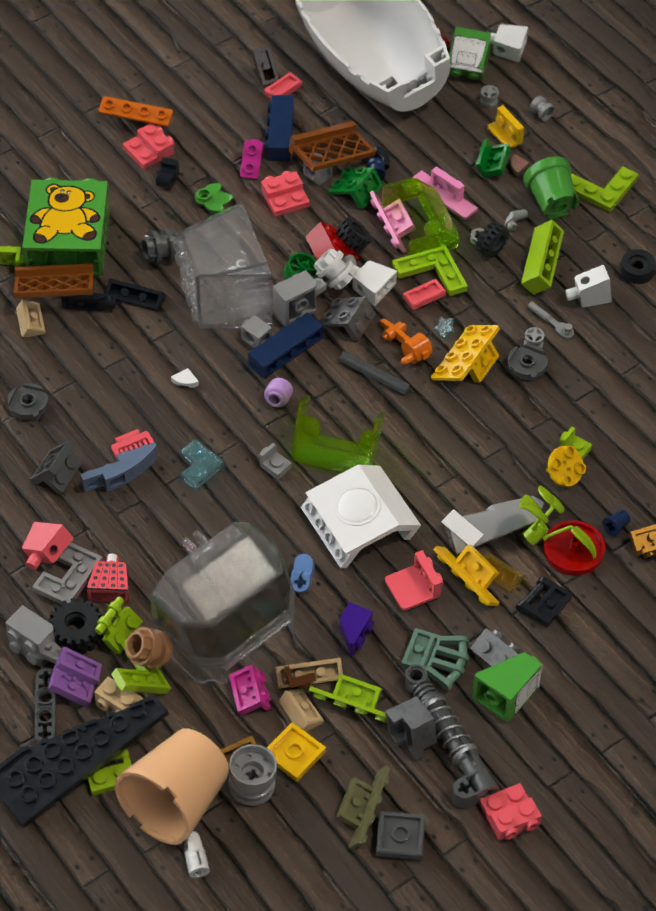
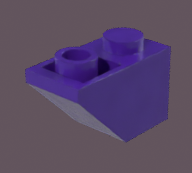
(354, 625)

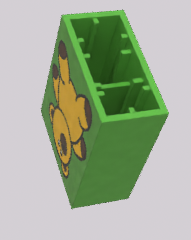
(67, 223)

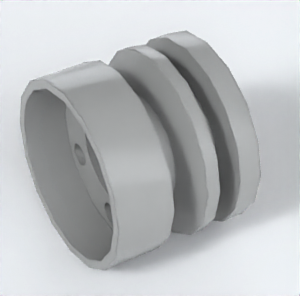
(252, 774)

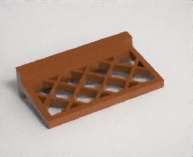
(330, 138)
(55, 279)

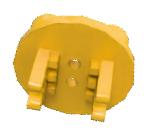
(572, 462)

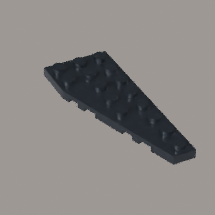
(49, 770)

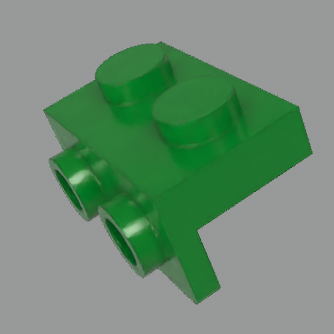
(492, 159)

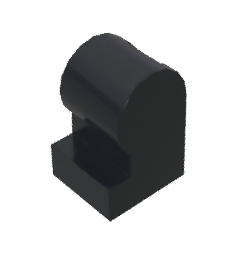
(168, 173)

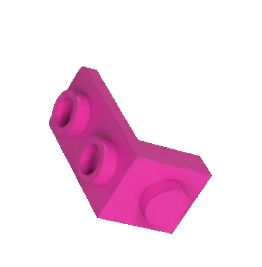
(251, 158)

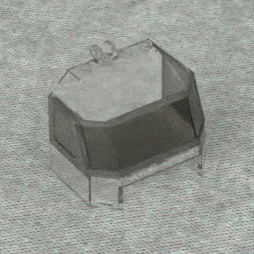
(223, 600)

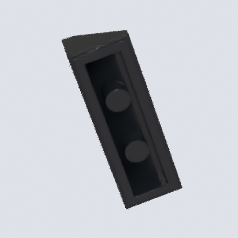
(136, 294)

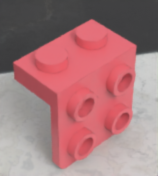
(416, 583)

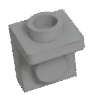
(274, 462)

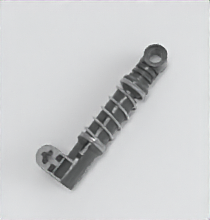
(463, 752)

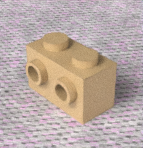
(111, 698)

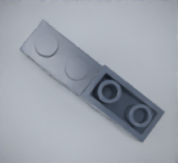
(127, 468)

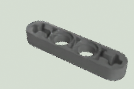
(44, 707)

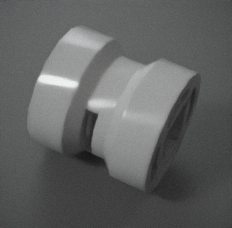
(542, 108)

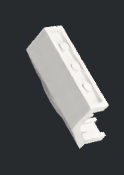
(357, 511)

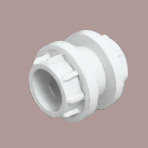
(333, 267)

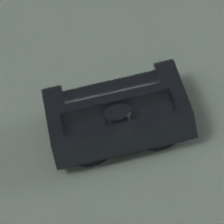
(549, 606)

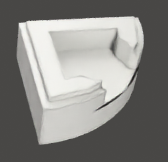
(185, 378)

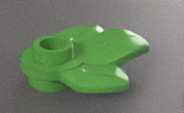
(212, 197)

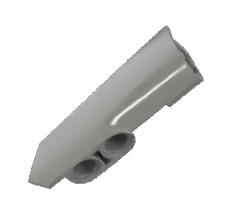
(495, 522)

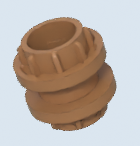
(149, 647)

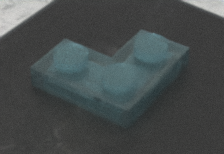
(203, 463)

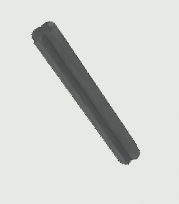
(374, 372)

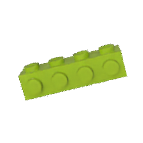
(542, 257)

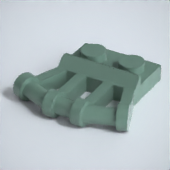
(423, 650)

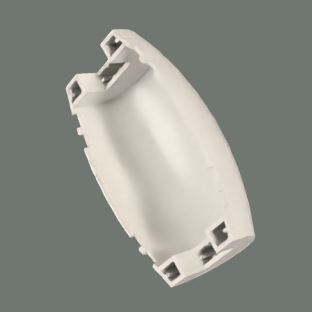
(381, 47)

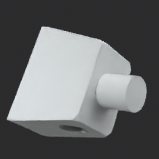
(509, 41)
(374, 281)
(591, 287)

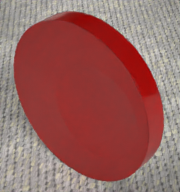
(569, 554)

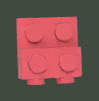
(149, 146)
(284, 193)
(510, 812)

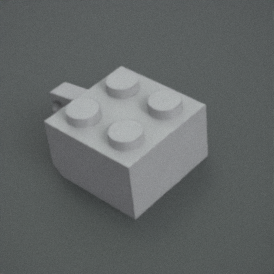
(296, 296)
(32, 637)

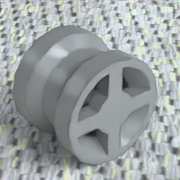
(489, 96)
(534, 336)

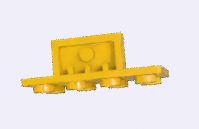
(470, 354)

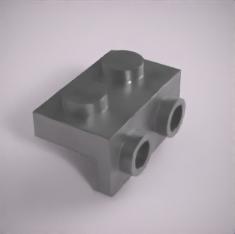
(493, 648)

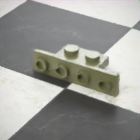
(360, 803)

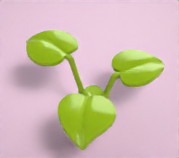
(539, 529)

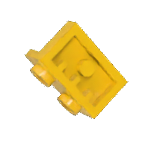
(507, 128)

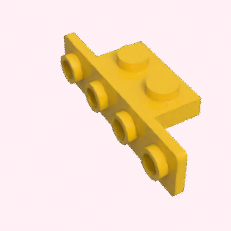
(473, 570)

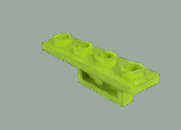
(354, 693)

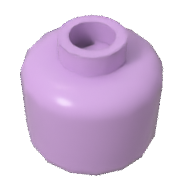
(278, 392)

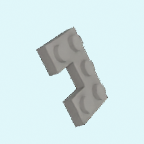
(71, 585)

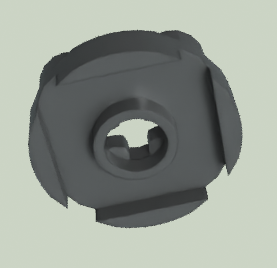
(527, 371)
(28, 411)

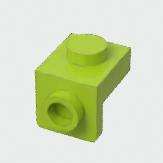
(11, 256)

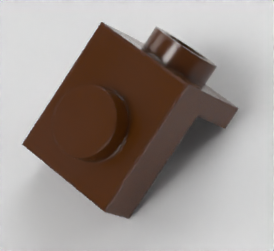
(302, 681)

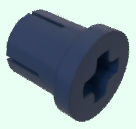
(614, 523)

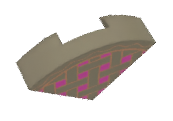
(518, 165)

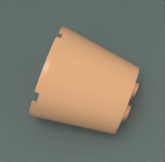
(173, 785)

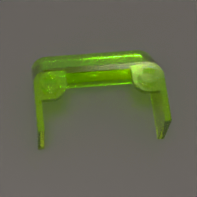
(440, 228)
(332, 452)

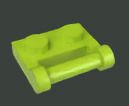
(104, 779)

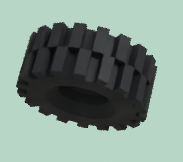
(76, 611)

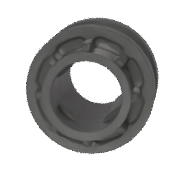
(156, 246)

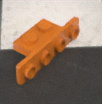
(136, 111)

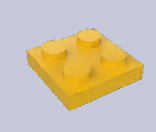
(296, 751)

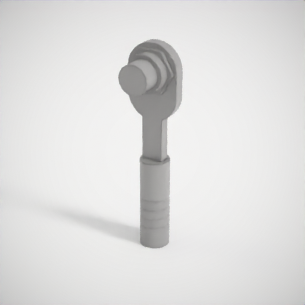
(563, 329)

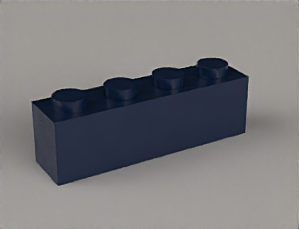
(280, 127)
(285, 345)

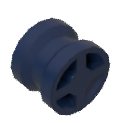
(378, 165)

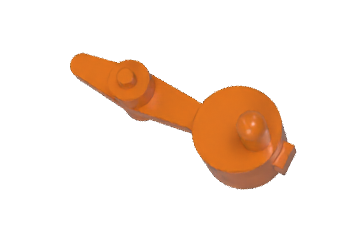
(413, 348)

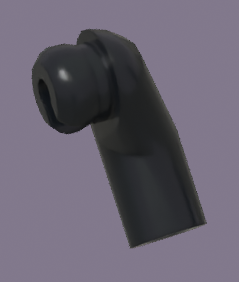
(381, 153)

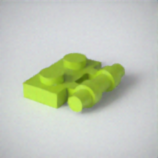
(125, 623)

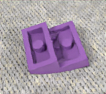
(74, 676)

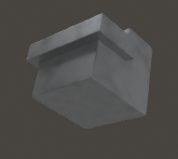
(411, 725)

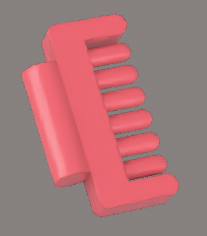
(129, 440)

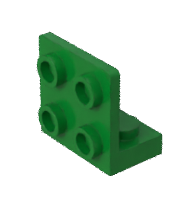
(358, 184)

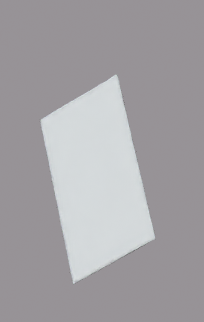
(462, 528)

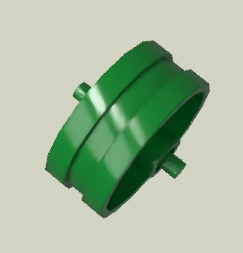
(303, 262)

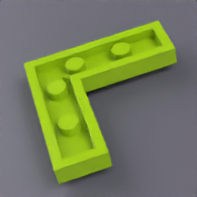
(606, 197)
(437, 259)
(140, 680)

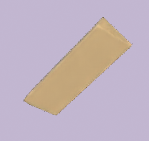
(324, 671)

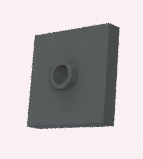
(400, 835)

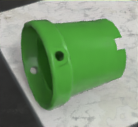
(552, 186)

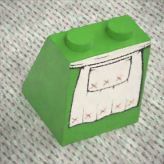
(469, 53)
(507, 685)

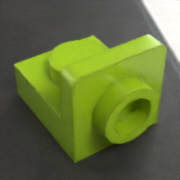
(569, 438)

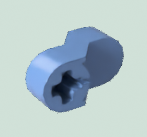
(302, 573)

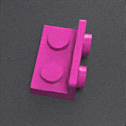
(249, 689)

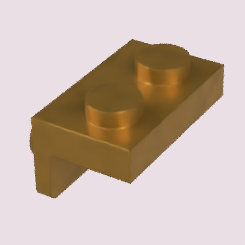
(644, 541)

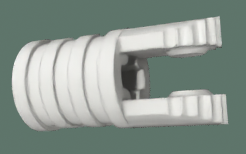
(196, 856)

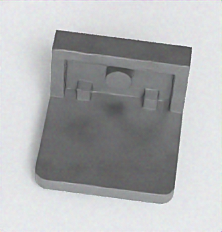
(351, 313)

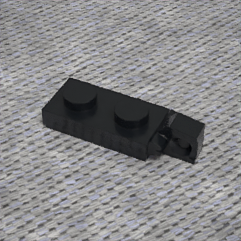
(89, 302)

